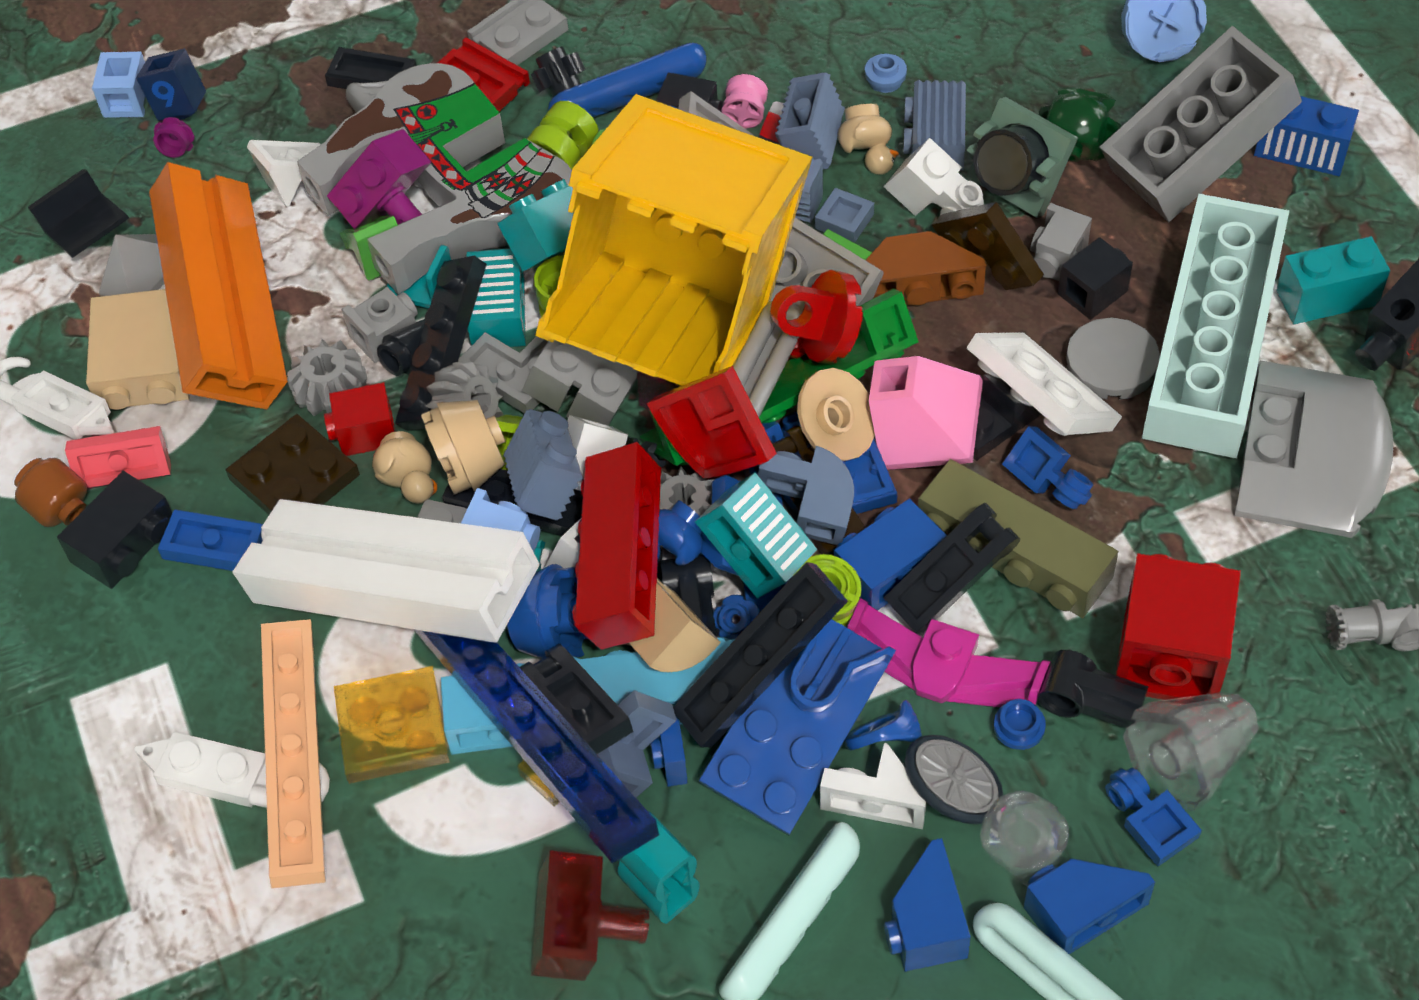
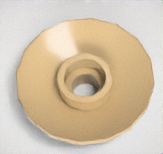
(836, 413)

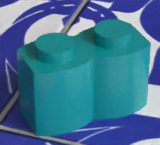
(661, 874)

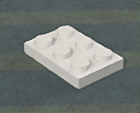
(1043, 383)

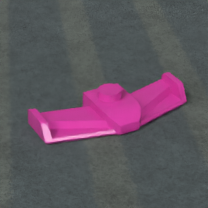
(944, 662)

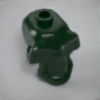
(1086, 117)

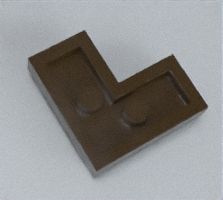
(990, 234)

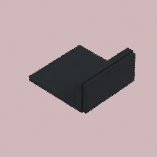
(76, 214)

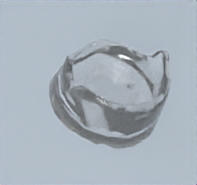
(1024, 833)

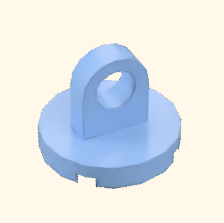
(1163, 27)

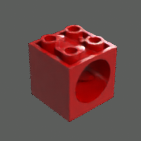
(1178, 626)

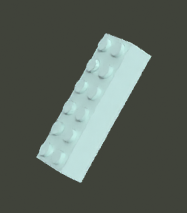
(1216, 326)

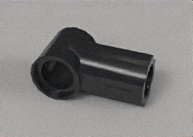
(693, 585)
(1078, 687)

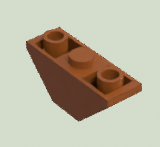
(927, 268)

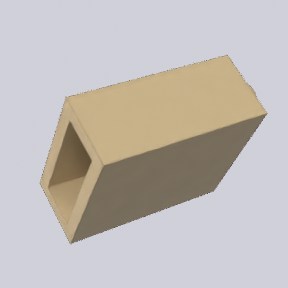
(132, 350)

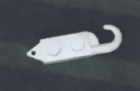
(55, 402)
(212, 769)

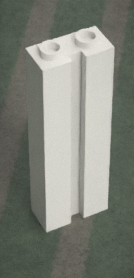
(389, 569)

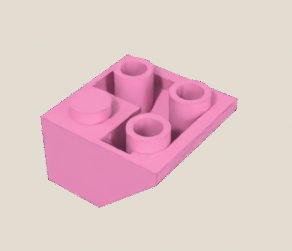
(924, 412)

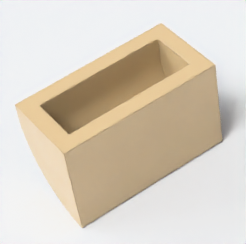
(679, 635)

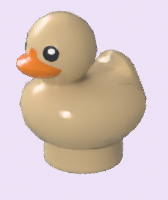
(868, 130)
(404, 465)

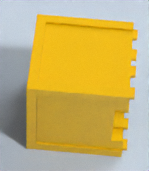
(673, 241)

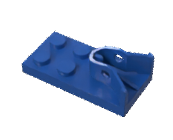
(797, 727)

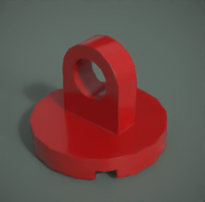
(828, 318)

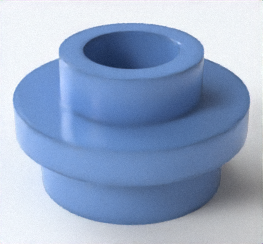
(885, 72)

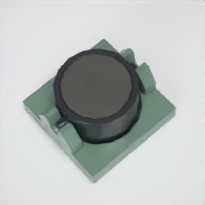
(1020, 160)

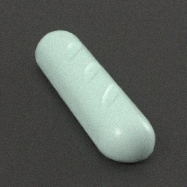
(792, 915)
(1036, 956)

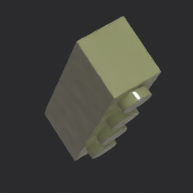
(1051, 554)

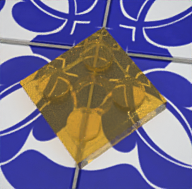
(391, 724)

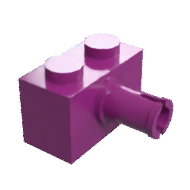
(379, 181)

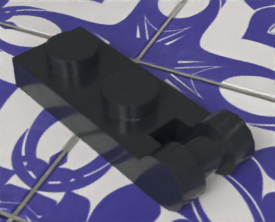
(951, 569)
(579, 698)

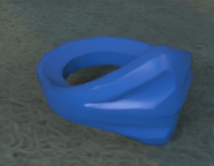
(899, 725)

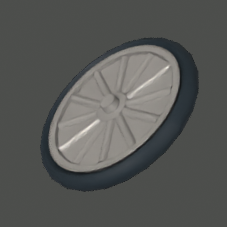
(952, 778)

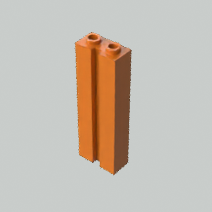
(216, 288)

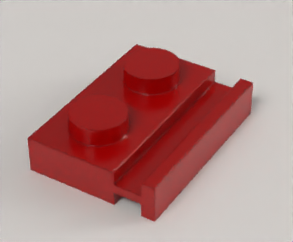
(489, 71)

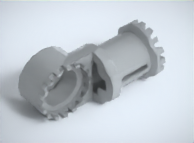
(1374, 623)

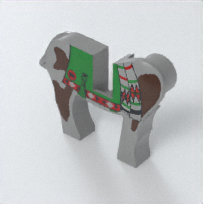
(453, 128)

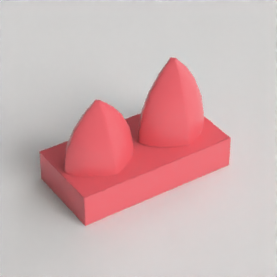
(104, 457)

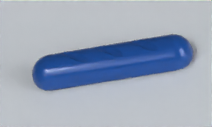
(640, 78)

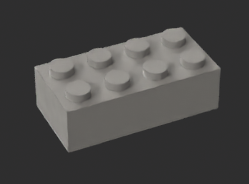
(1201, 123)

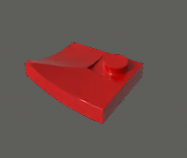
(713, 425)

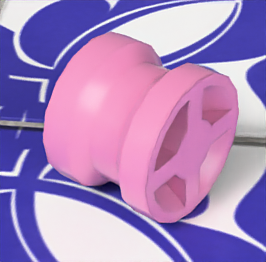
(745, 100)

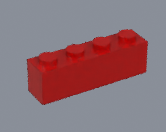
(618, 547)

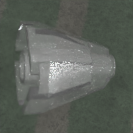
(1190, 743)

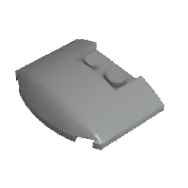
(1314, 450)

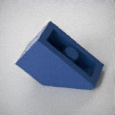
(1084, 900)
(928, 914)

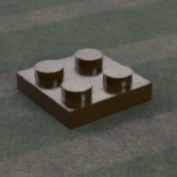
(292, 466)

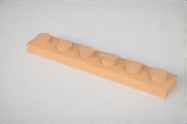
(292, 755)

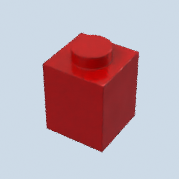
(359, 418)

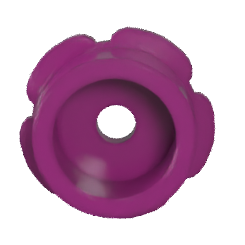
(173, 137)

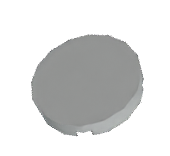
(1113, 357)

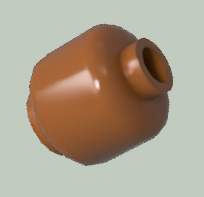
(50, 491)

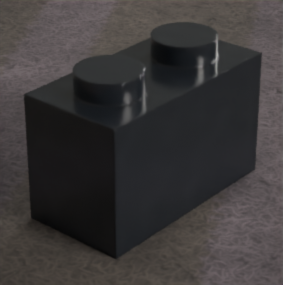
(116, 529)

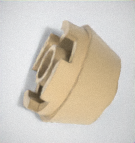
(464, 443)

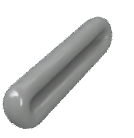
(765, 356)

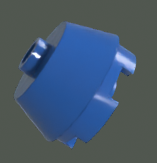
(546, 614)

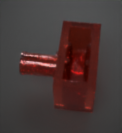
(573, 917)

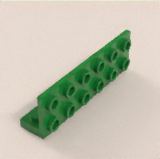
(882, 335)

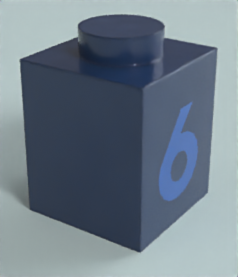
(171, 85)

